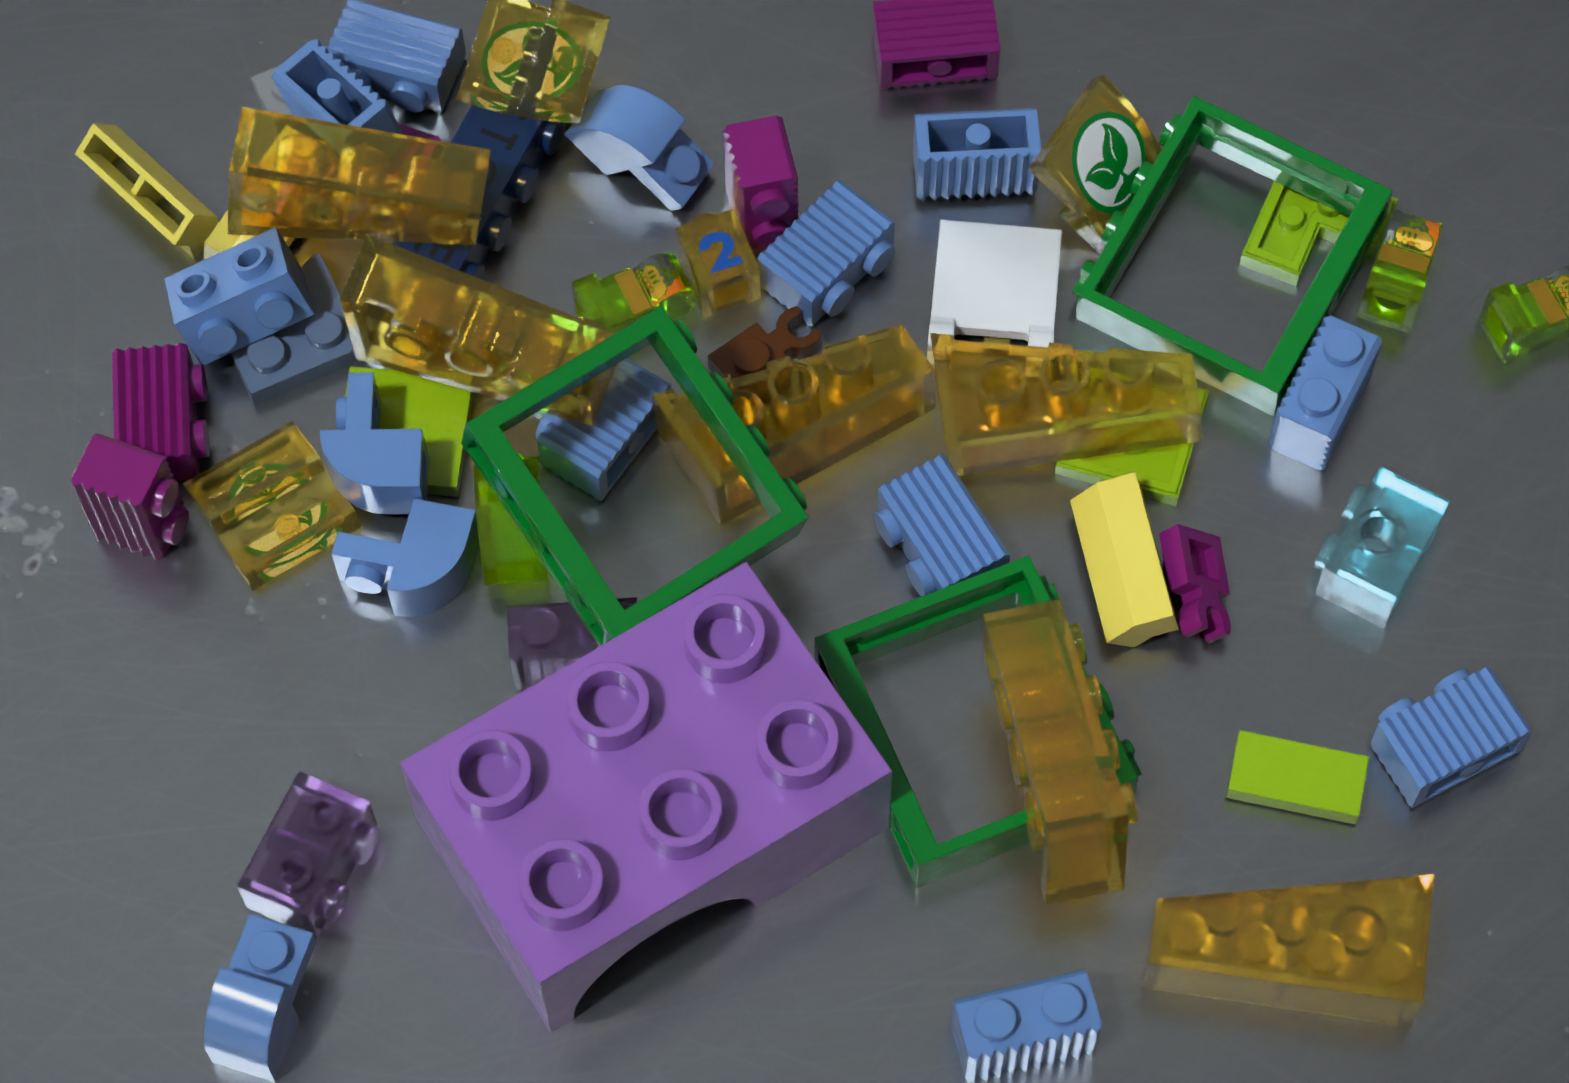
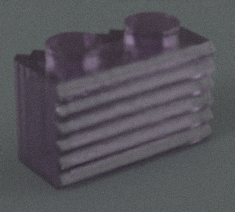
(547, 639)

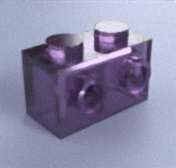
(309, 855)

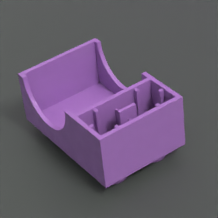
(648, 785)

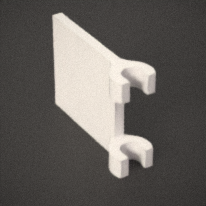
(995, 282)

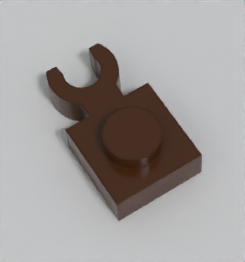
(754, 347)

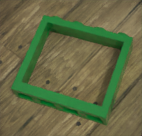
(1276, 159)
(547, 531)
(908, 624)

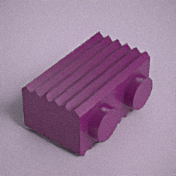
(935, 41)
(761, 178)
(157, 404)
(130, 496)

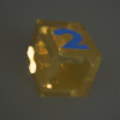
(718, 262)

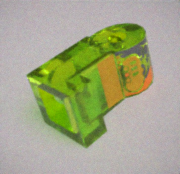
(1401, 270)
(634, 293)
(1532, 313)

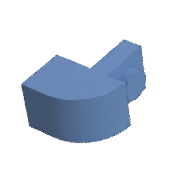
(642, 134)
(370, 464)
(421, 570)
(251, 1002)

